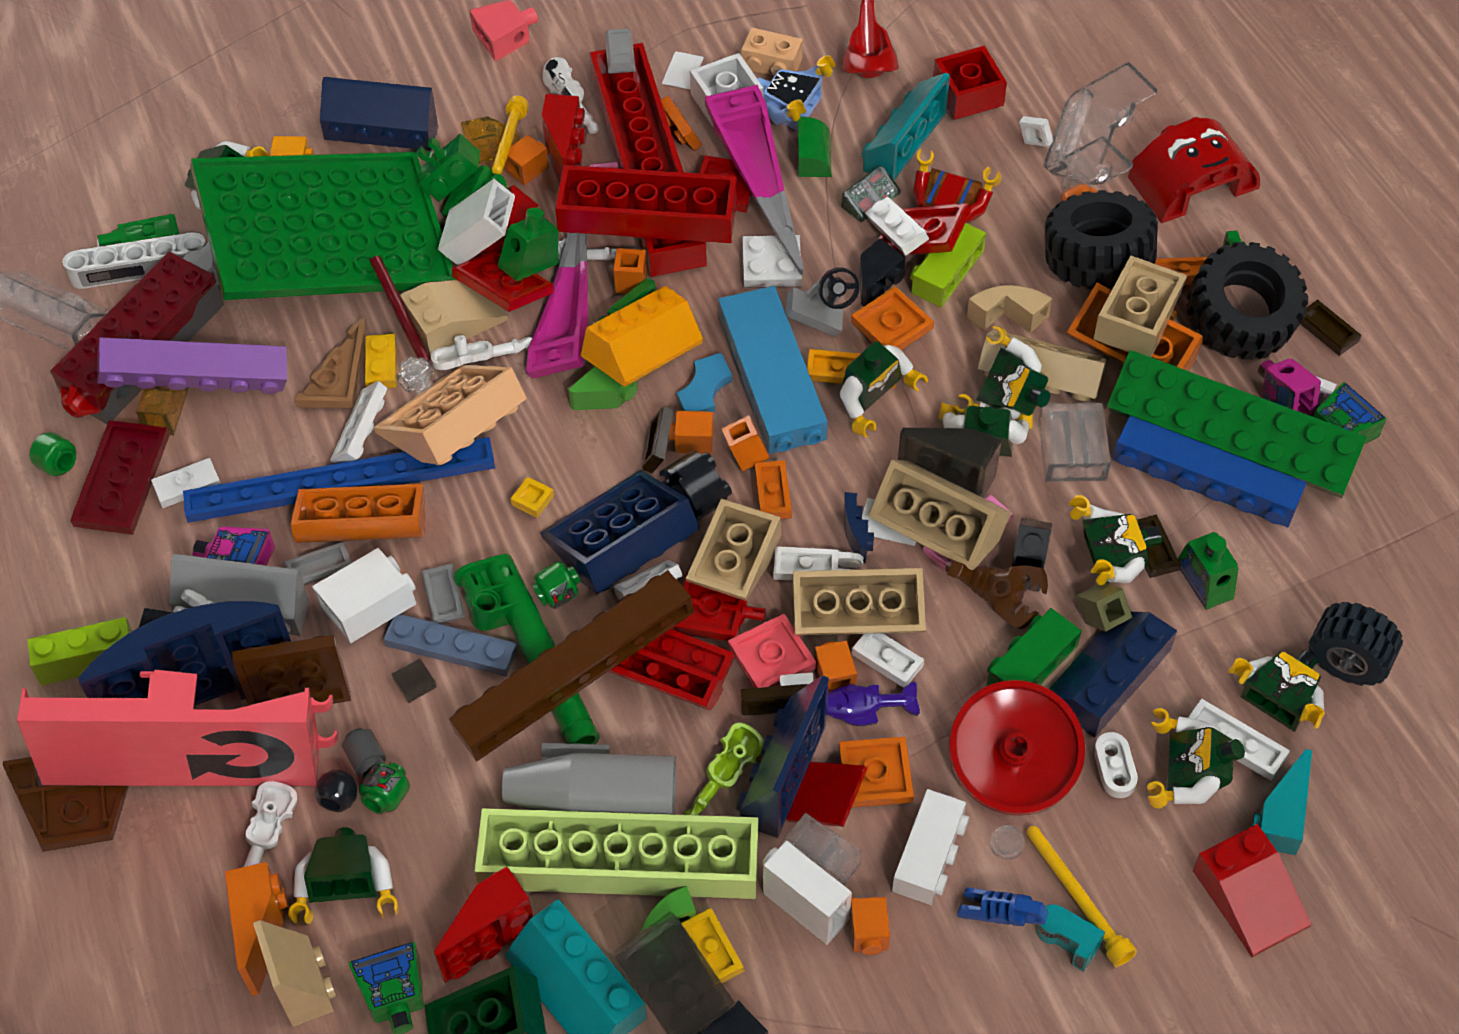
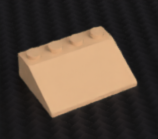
(453, 412)

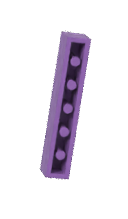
(191, 365)

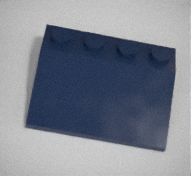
(621, 530)
(786, 758)

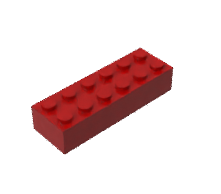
(646, 204)

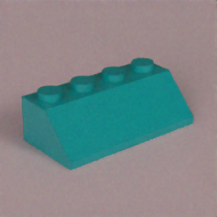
(908, 126)
(575, 976)

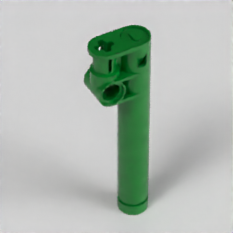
(502, 592)

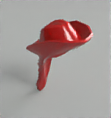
(869, 47)

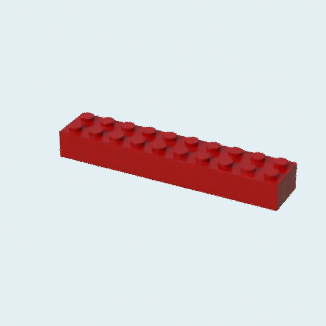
(643, 142)

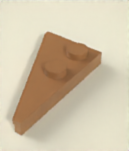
(338, 377)

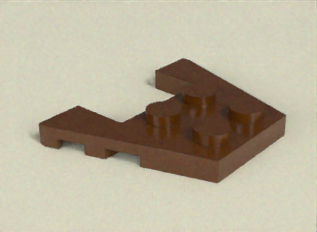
(65, 813)

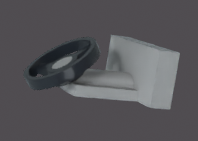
(818, 305)

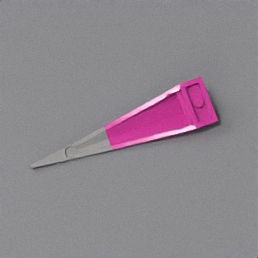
(746, 133)
(565, 317)

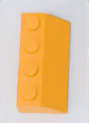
(642, 336)

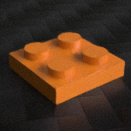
(892, 320)
(887, 772)

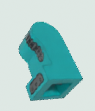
(1071, 934)

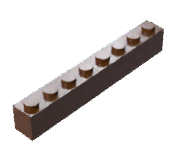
(571, 665)

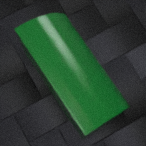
(813, 148)

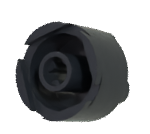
(698, 481)

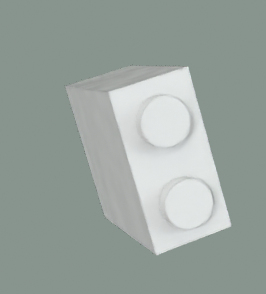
(476, 222)
(365, 594)
(806, 891)

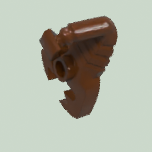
(1003, 588)

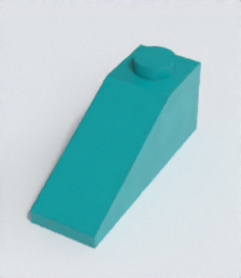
(1285, 808)

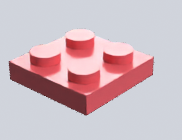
(771, 652)

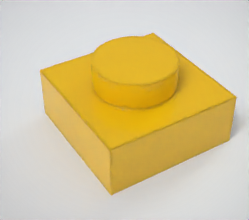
(532, 497)

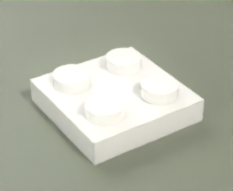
(768, 263)

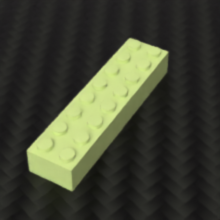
(620, 852)

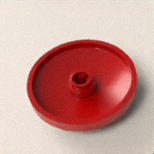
(1016, 747)

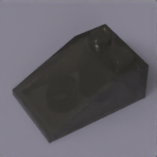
(954, 454)

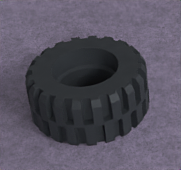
(1095, 236)
(1267, 275)

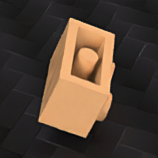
(770, 52)

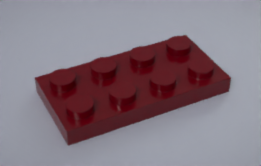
(120, 477)

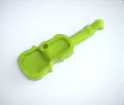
(740, 747)

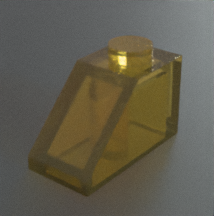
(485, 135)
(161, 407)

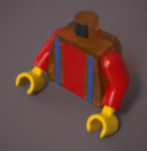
(944, 188)

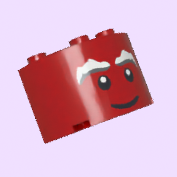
(1187, 162)

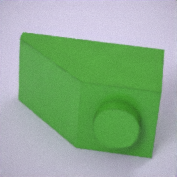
(599, 391)

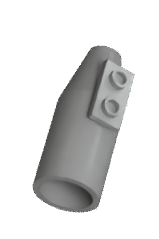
(592, 781)

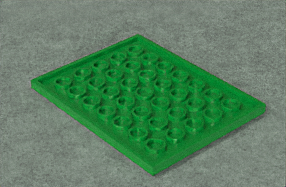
(317, 222)

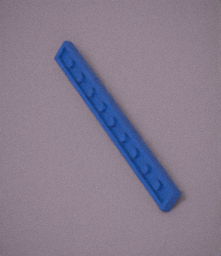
(283, 488)

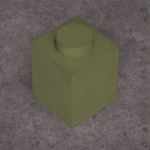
(1104, 606)

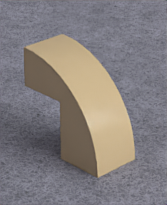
(1019, 303)

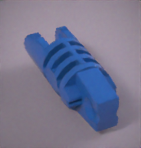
(1002, 908)

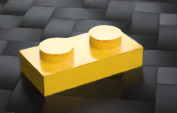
(381, 360)
(714, 945)

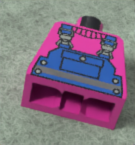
(1290, 385)
(237, 545)

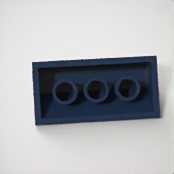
(377, 113)
(1113, 668)

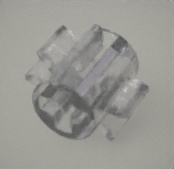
(415, 374)

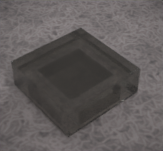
(414, 680)

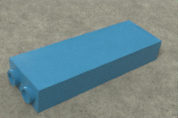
(772, 370)

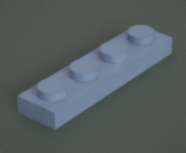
(450, 644)

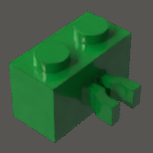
(447, 166)

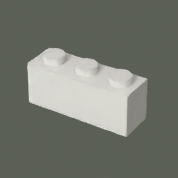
(930, 847)

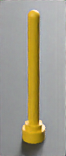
(516, 110)
(1118, 949)

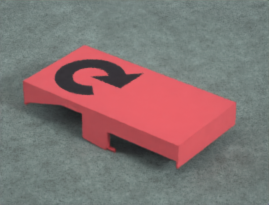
(169, 741)

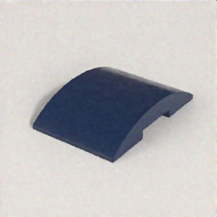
(186, 642)

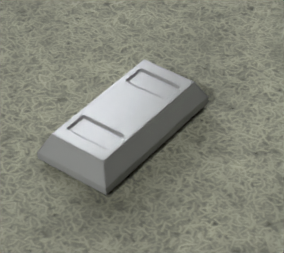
(619, 51)
(320, 563)
(443, 594)

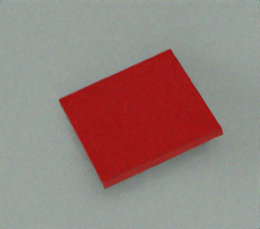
(827, 792)

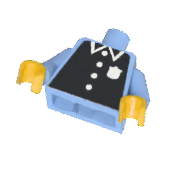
(795, 92)

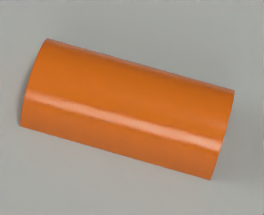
(1177, 345)
(359, 513)

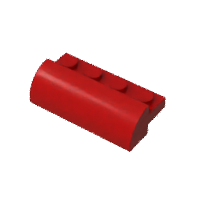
(680, 668)

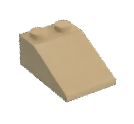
(1139, 307)
(449, 310)
(735, 550)
(295, 972)

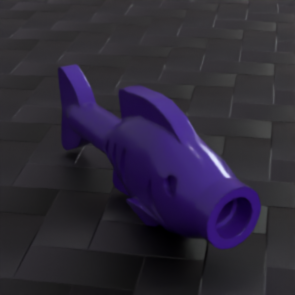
(859, 704)

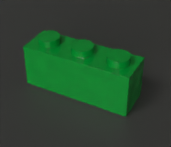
(1038, 651)

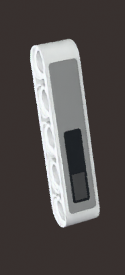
(125, 260)

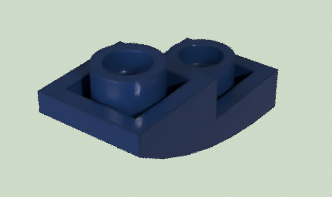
(856, 527)

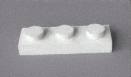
(896, 225)
(359, 423)
(1261, 753)

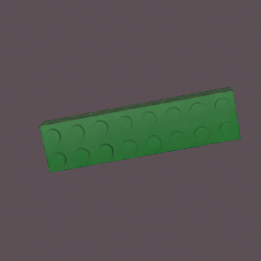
(1237, 422)

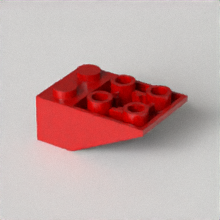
(563, 130)
(485, 924)

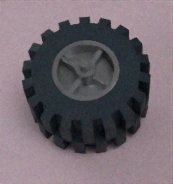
(1356, 643)

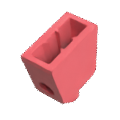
(502, 27)

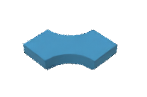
(709, 378)

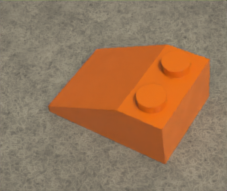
(252, 897)

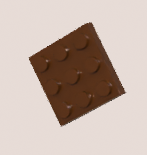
(290, 668)

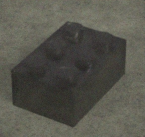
(673, 977)

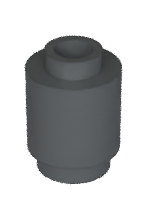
(362, 750)

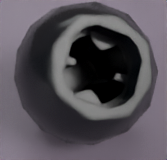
(336, 790)

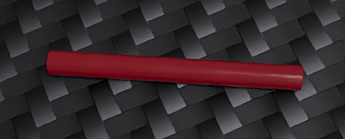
(399, 308)

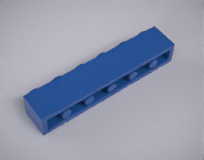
(1209, 471)

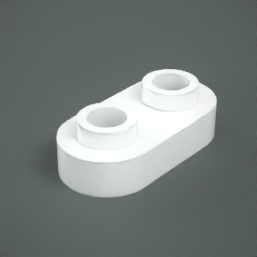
(1115, 767)

